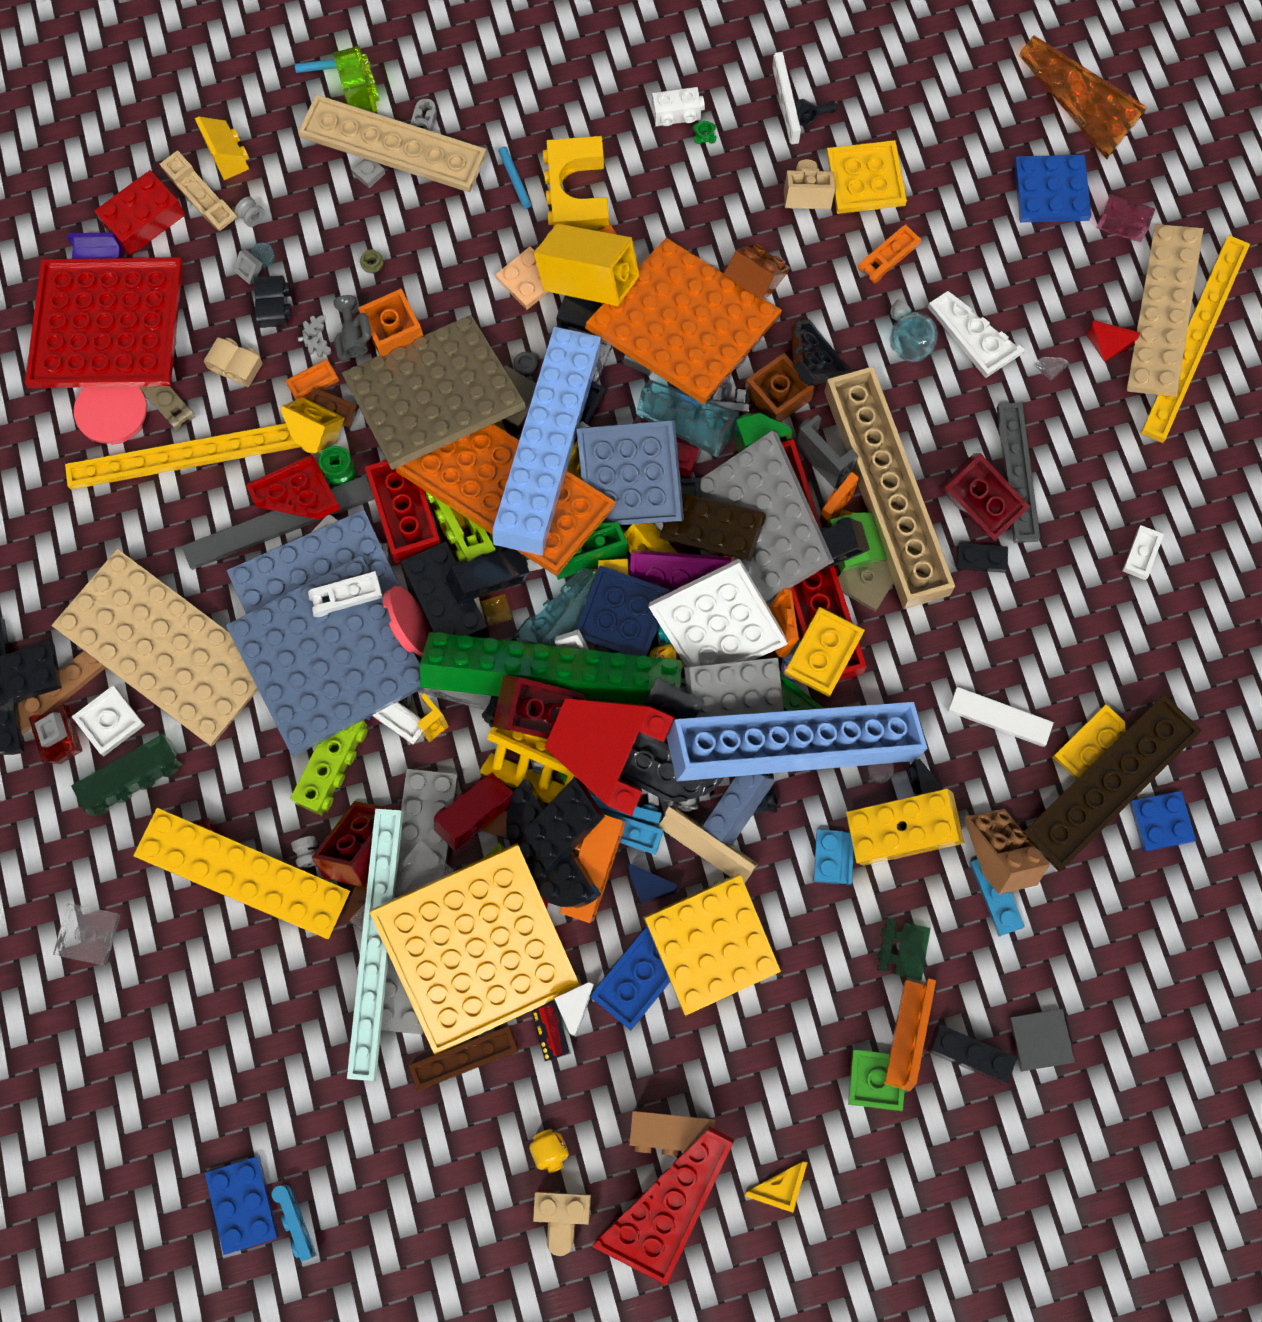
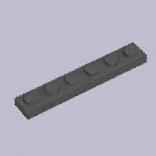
(1018, 468)

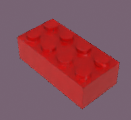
(402, 512)

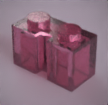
(1124, 219)

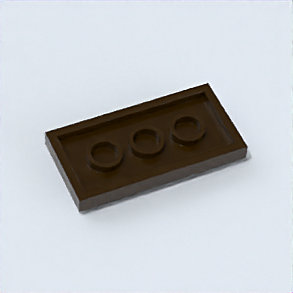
(716, 527)

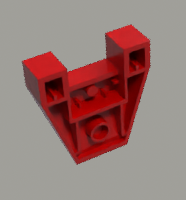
(596, 741)

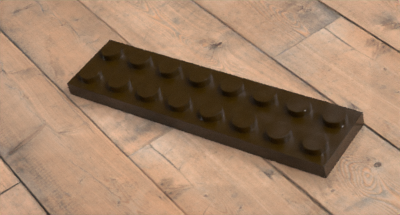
(1111, 782)

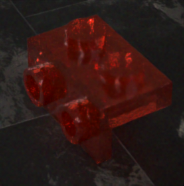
(63, 749)

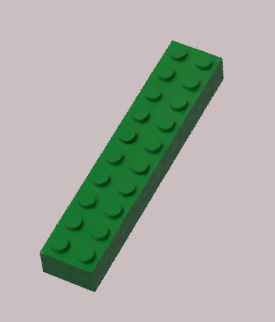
(480, 663)

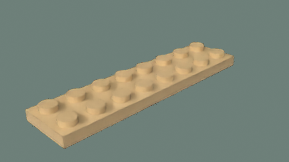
(392, 143)
(1165, 310)

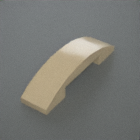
(197, 191)

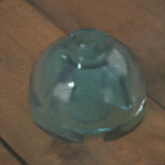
(914, 336)

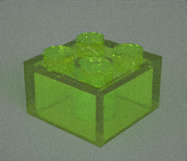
(356, 78)

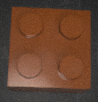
(778, 389)

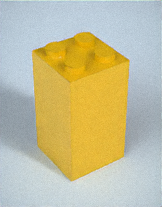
(587, 264)

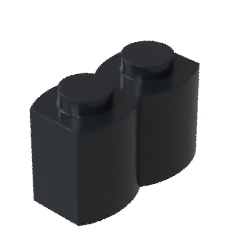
(271, 301)

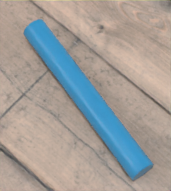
(315, 66)
(515, 179)

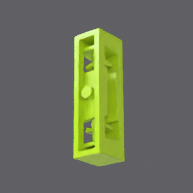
(455, 534)

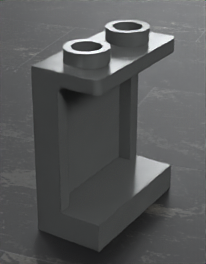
(822, 456)

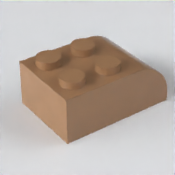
(665, 1132)

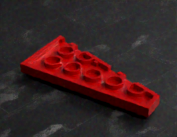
(662, 1218)

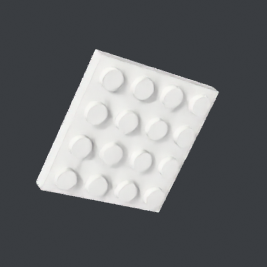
(718, 619)

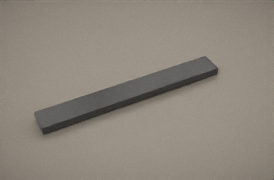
(269, 527)

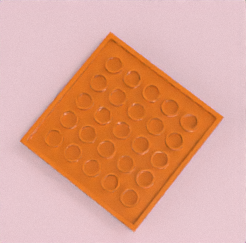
(685, 321)

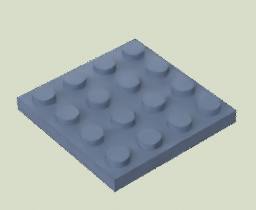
(635, 469)

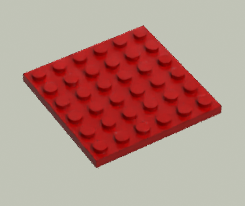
(104, 323)

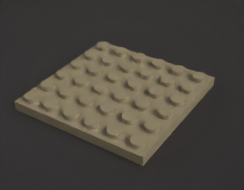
(433, 391)

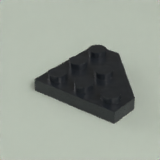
(813, 355)

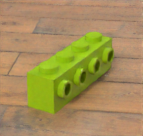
(326, 769)

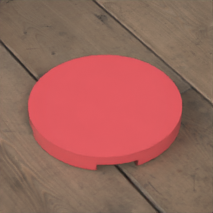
(110, 413)
(407, 620)

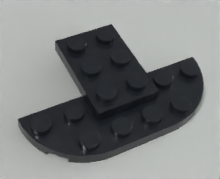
(22, 677)
(650, 759)
(549, 839)

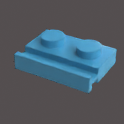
(833, 857)

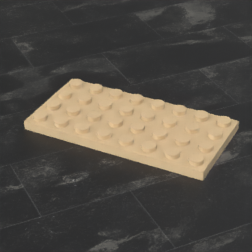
(160, 646)

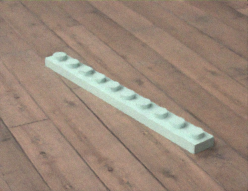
(373, 954)

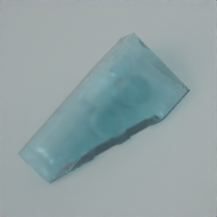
(559, 614)

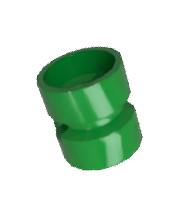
(337, 465)

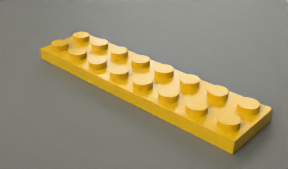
(242, 873)

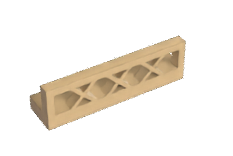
(693, 836)

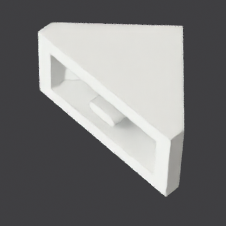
(573, 1006)

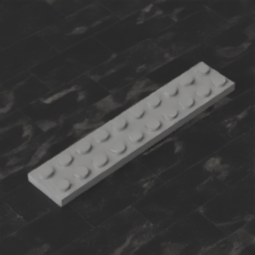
(422, 798)

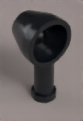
(808, 112)

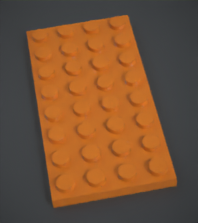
(472, 481)

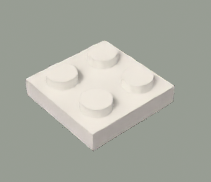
(108, 720)

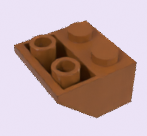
(756, 270)

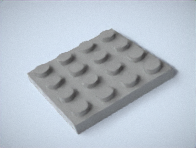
(736, 687)

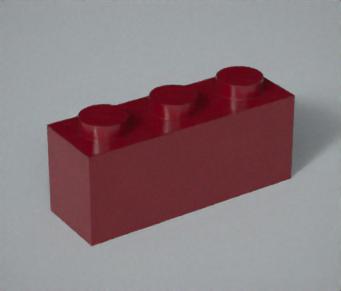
(472, 811)

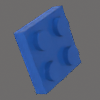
(1162, 821)

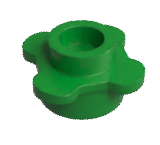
(704, 127)

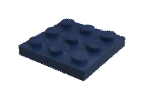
(619, 613)

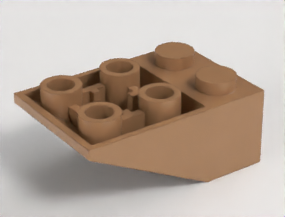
(1004, 852)

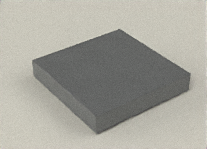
(1041, 1040)

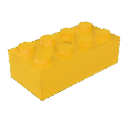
(930, 823)

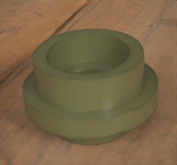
(368, 256)

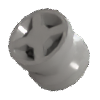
(249, 211)

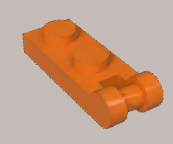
(890, 253)

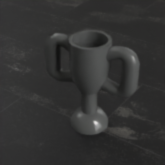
(352, 338)

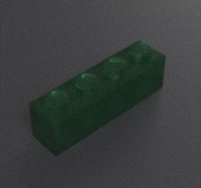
(127, 775)

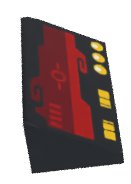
(550, 1031)

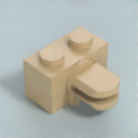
(809, 187)
(562, 1214)

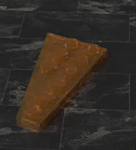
(1093, 103)

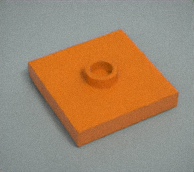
(839, 499)

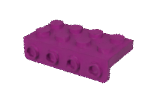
(672, 569)

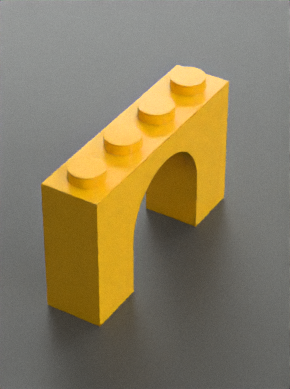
(565, 158)

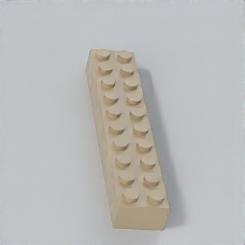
(889, 488)

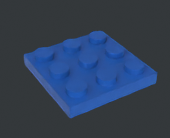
(1052, 188)

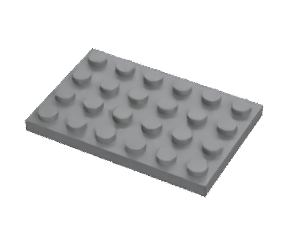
(790, 538)

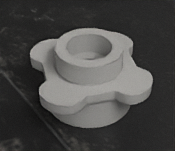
(688, 805)

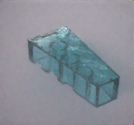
(702, 425)

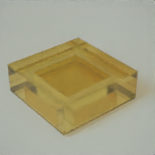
(496, 610)

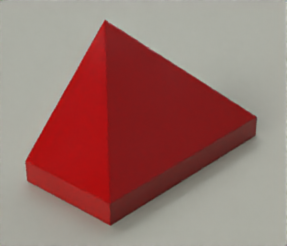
(1111, 339)

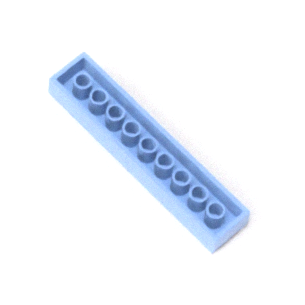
(546, 442)
(794, 740)

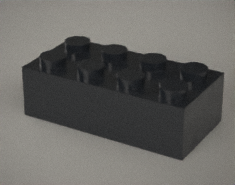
(427, 576)

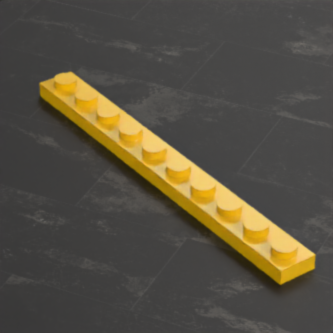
(1198, 334)
(179, 456)

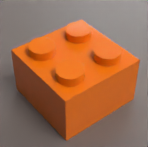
(391, 322)

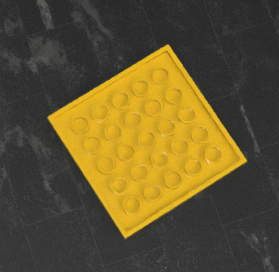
(475, 948)

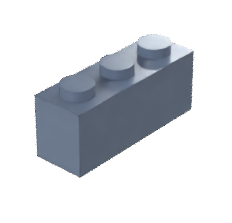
(737, 806)

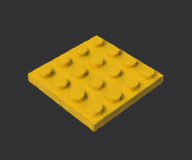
(712, 944)

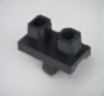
(741, 399)

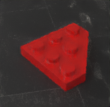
(295, 490)

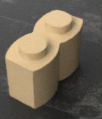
(233, 361)

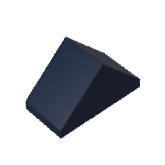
(649, 886)

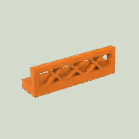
(909, 1034)

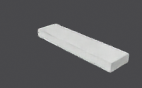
(786, 98)
(1000, 717)

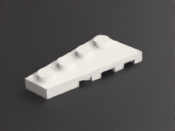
(974, 335)

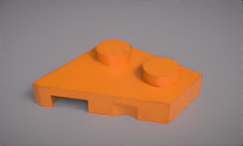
(784, 613)

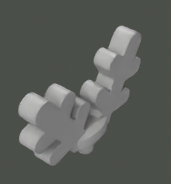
(310, 330)

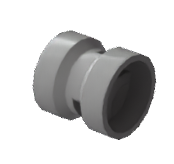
(305, 849)

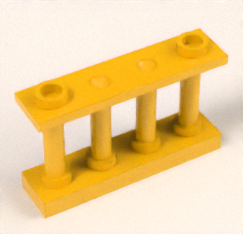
(529, 748)

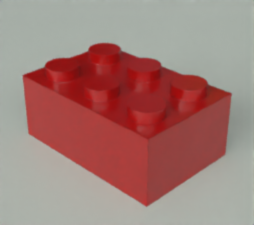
(140, 212)

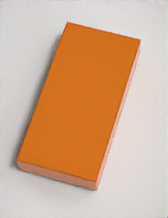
(317, 376)

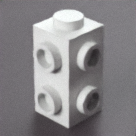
(677, 106)

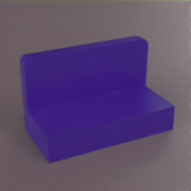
(95, 245)

